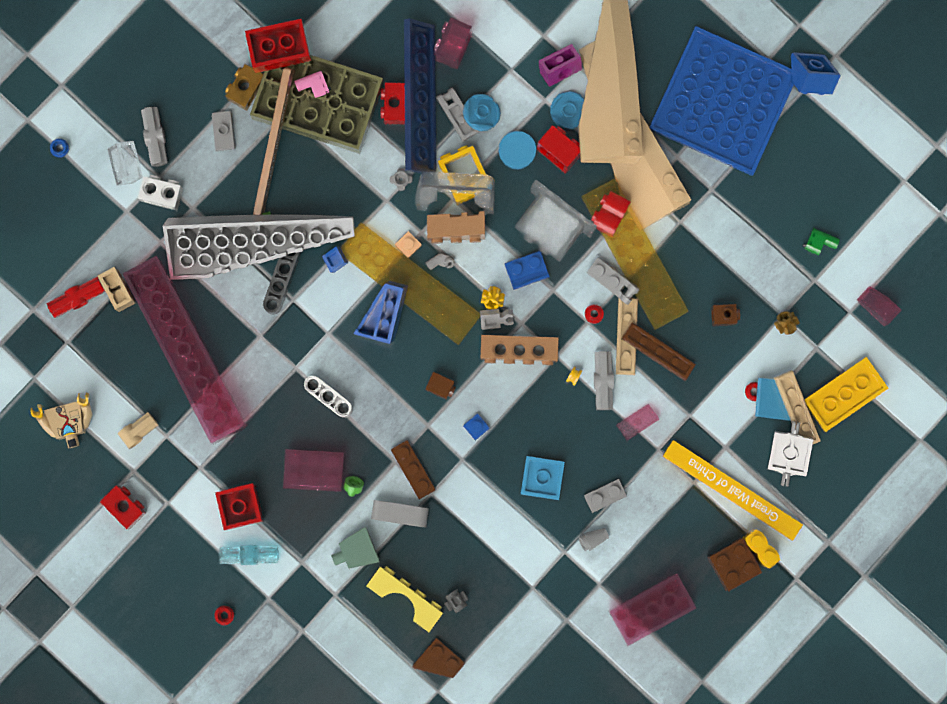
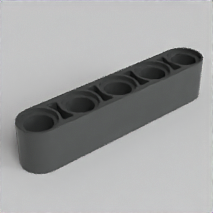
(285, 279)

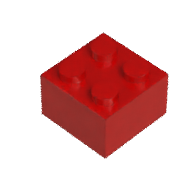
(559, 148)
(239, 506)

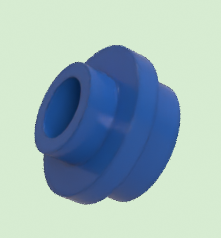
(55, 143)

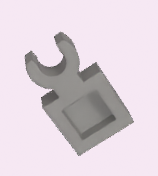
(492, 318)

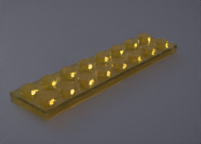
(639, 262)
(424, 293)

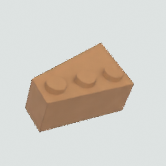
(456, 227)

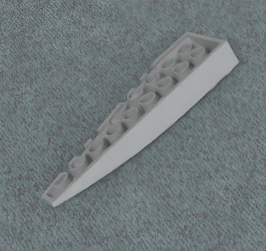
(224, 243)

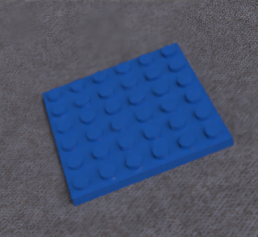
(723, 101)

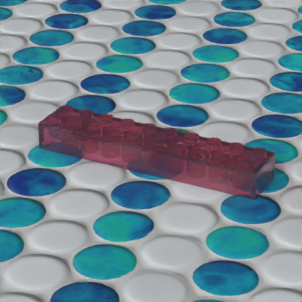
(185, 350)

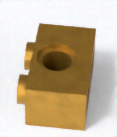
(244, 98)

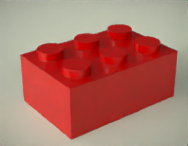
(278, 45)

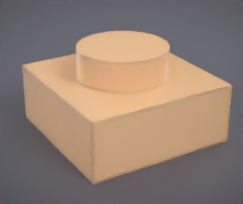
(408, 244)

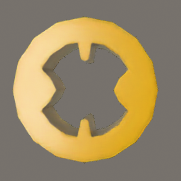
(574, 375)

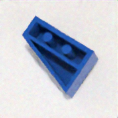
(384, 315)

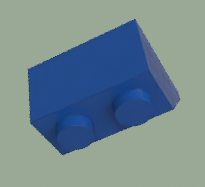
(813, 73)

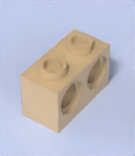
(116, 289)

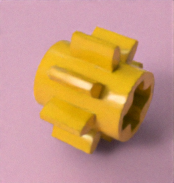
(492, 298)

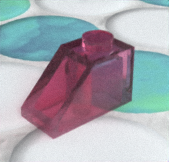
(878, 305)

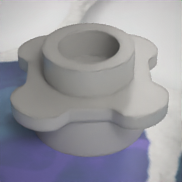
(400, 184)

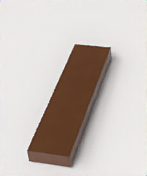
(658, 351)

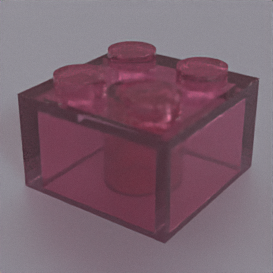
(453, 43)

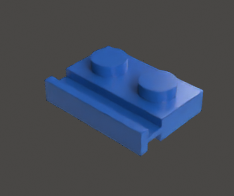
(526, 270)

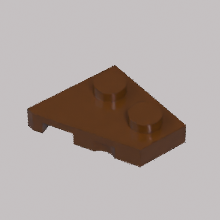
(439, 660)

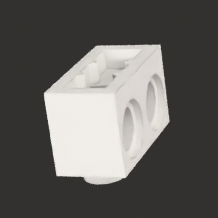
(159, 196)

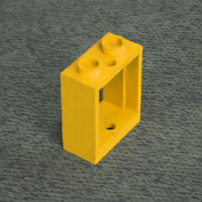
(448, 158)

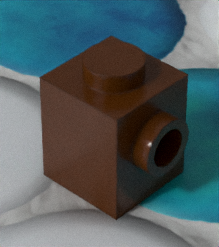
(725, 315)

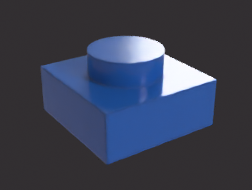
(335, 259)
(476, 427)

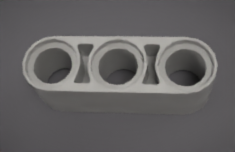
(399, 513)

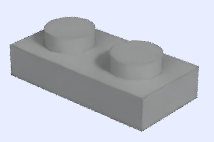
(605, 495)

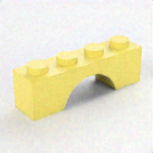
(425, 612)

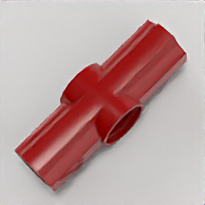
(75, 297)

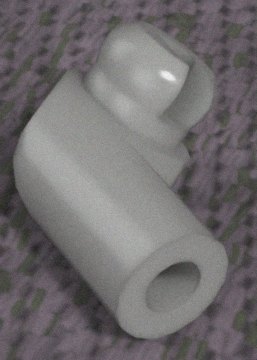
(440, 259)

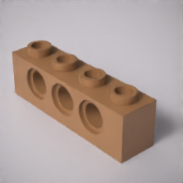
(549, 345)

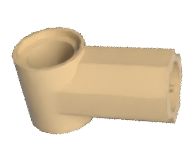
(134, 433)

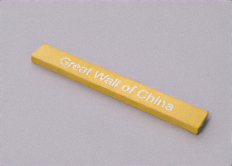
(732, 490)

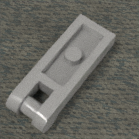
(455, 114)
(612, 280)

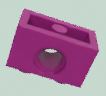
(560, 65)

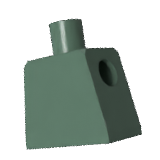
(356, 550)

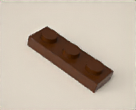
(413, 469)

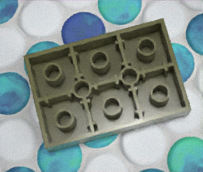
(333, 118)

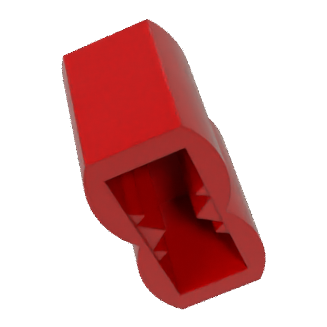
(611, 213)

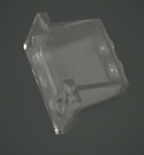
(552, 223)

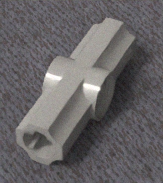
(154, 136)
(603, 380)

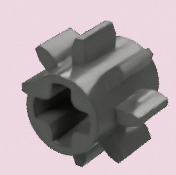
(456, 601)

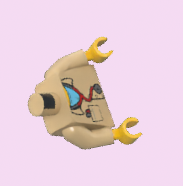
(66, 420)

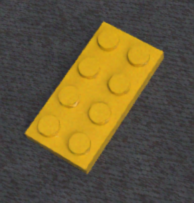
(845, 394)

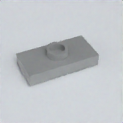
(223, 131)

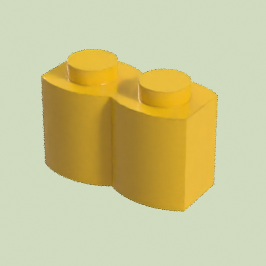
(764, 553)

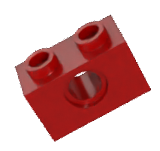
(391, 92)
(112, 504)

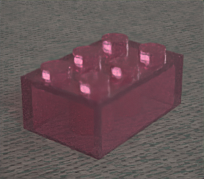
(314, 470)

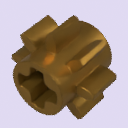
(786, 322)

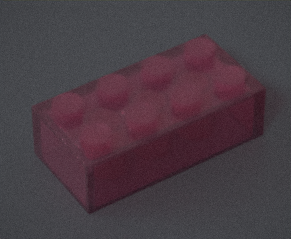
(651, 609)

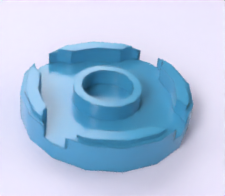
(567, 110)
(481, 112)
(517, 150)

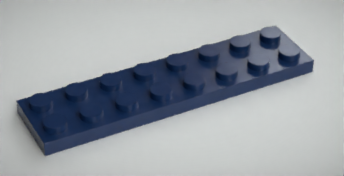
(419, 96)

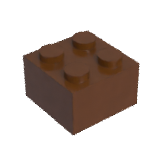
(734, 564)

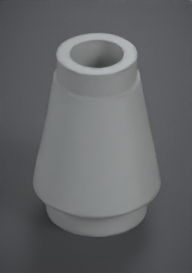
(593, 538)

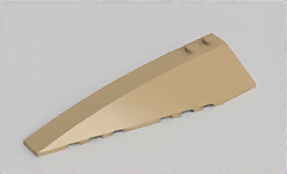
(611, 102)
(652, 181)

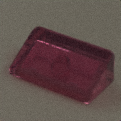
(637, 422)

